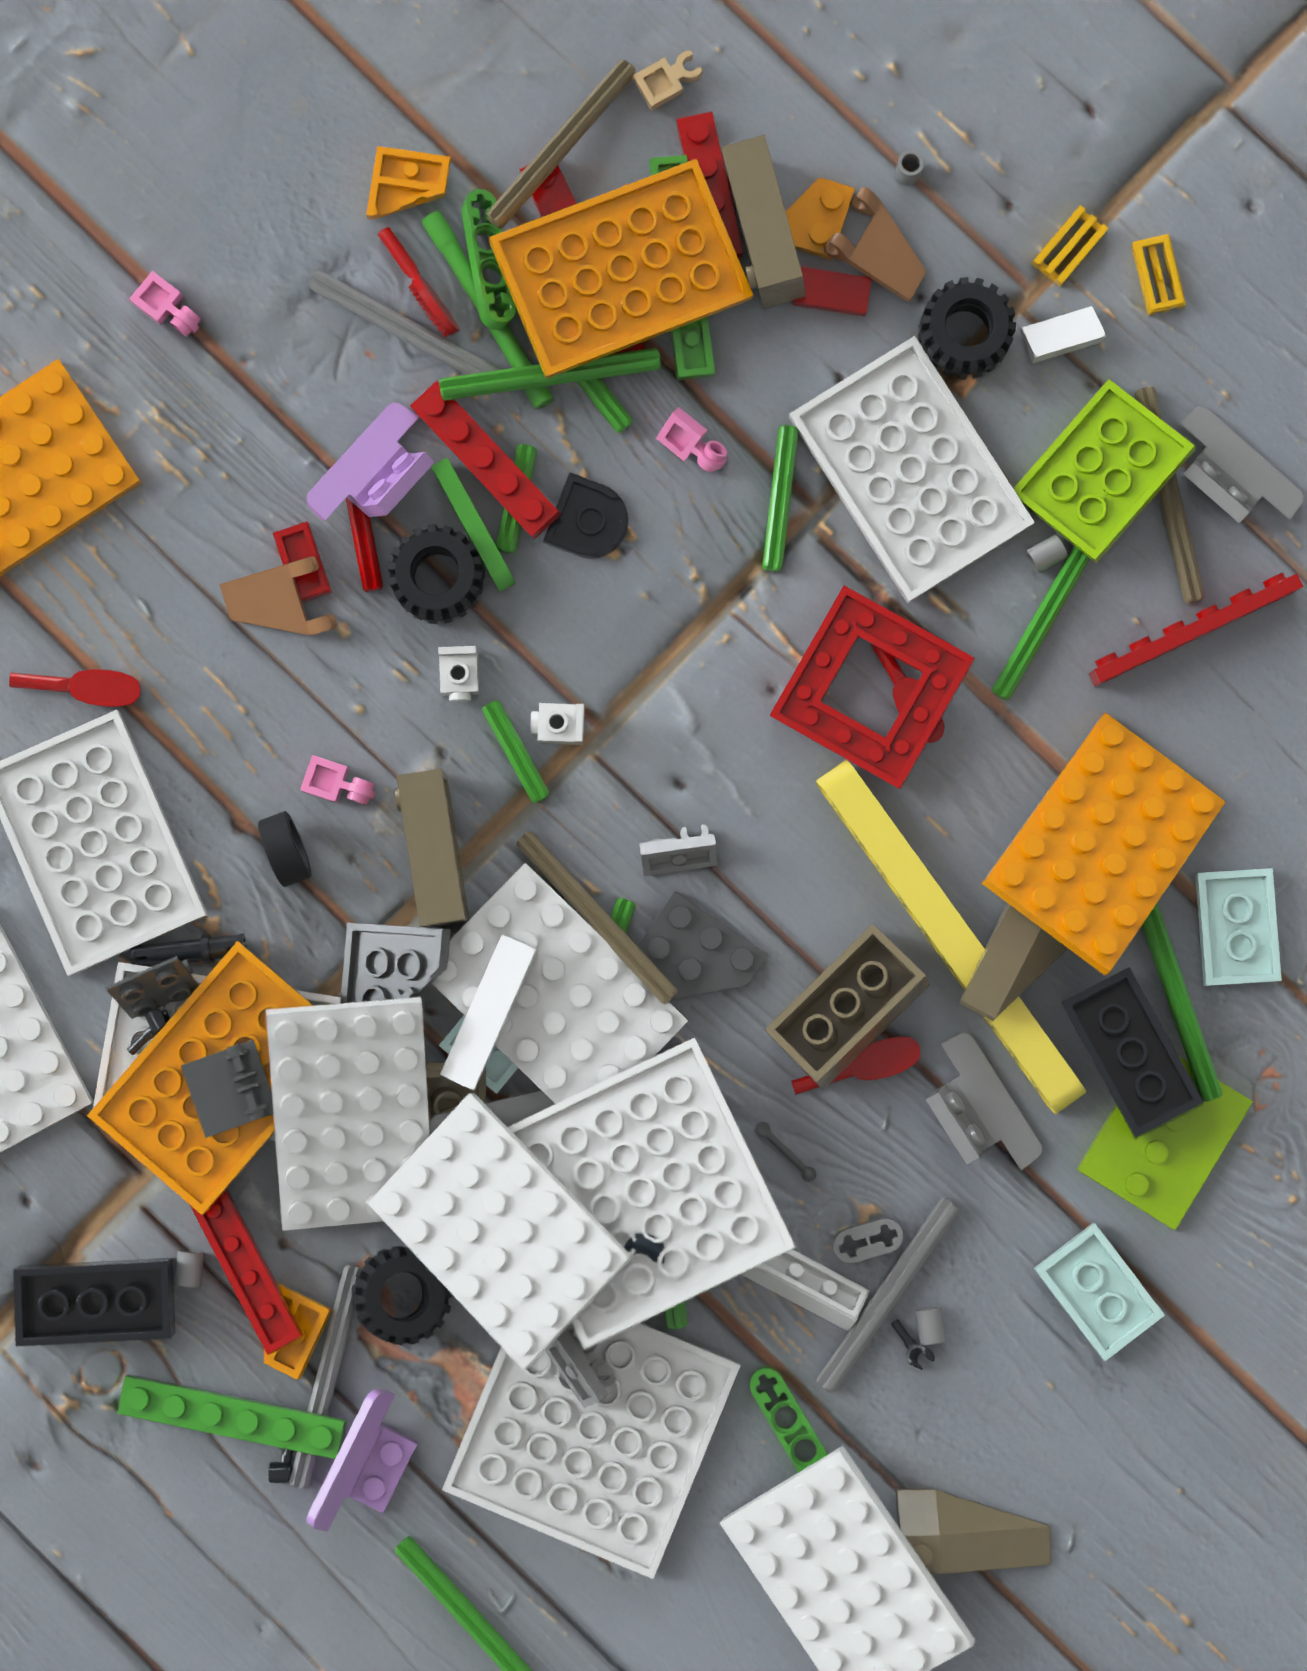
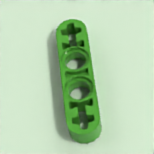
(485, 259)
(473, 524)
(787, 1435)

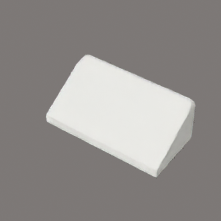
(1063, 334)

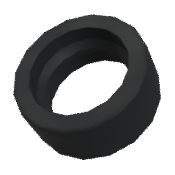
(284, 849)

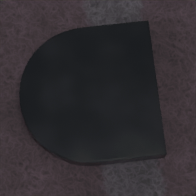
(590, 519)

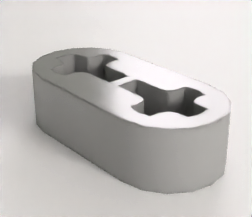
(870, 1249)

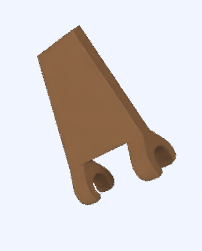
(881, 250)
(274, 600)

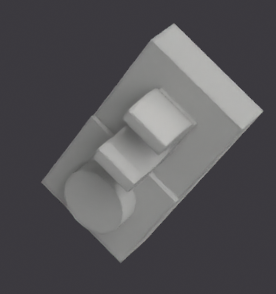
(679, 854)
(581, 1376)

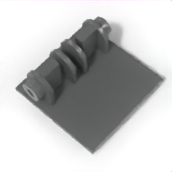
(154, 987)
(229, 1088)

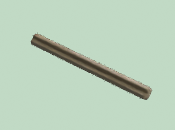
(561, 144)
(1176, 520)
(597, 918)

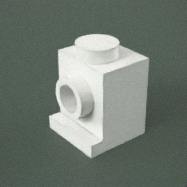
(462, 657)
(570, 733)

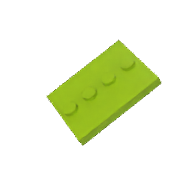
(1103, 470)
(1171, 1163)

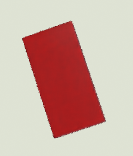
(835, 291)
(297, 544)

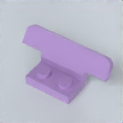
(374, 468)
(366, 1464)

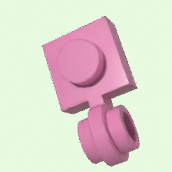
(160, 299)
(684, 436)
(328, 779)

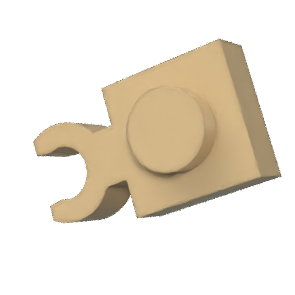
(662, 82)

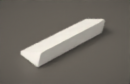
(488, 1012)
(812, 1287)

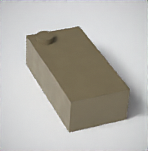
(763, 222)
(432, 848)
(848, 1006)

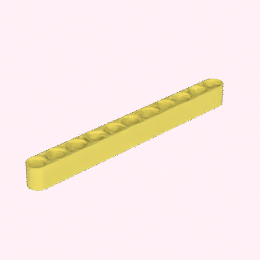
(945, 930)

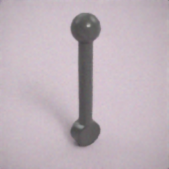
(763, 1129)

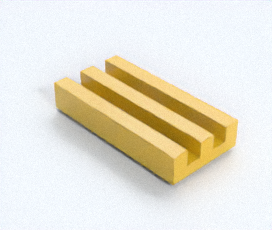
(1089, 222)
(1146, 287)

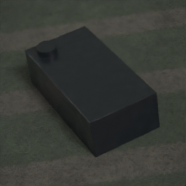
(1132, 1053)
(94, 1302)

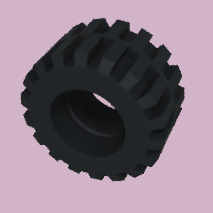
(977, 300)
(426, 544)
(368, 1297)

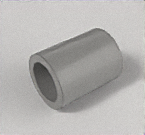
(909, 157)
(1046, 553)
(189, 1268)
(930, 1325)

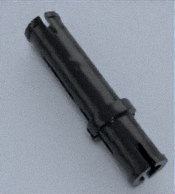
(203, 949)

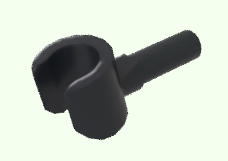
(156, 1020)
(913, 1348)
(281, 1471)

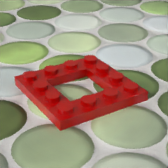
(858, 617)

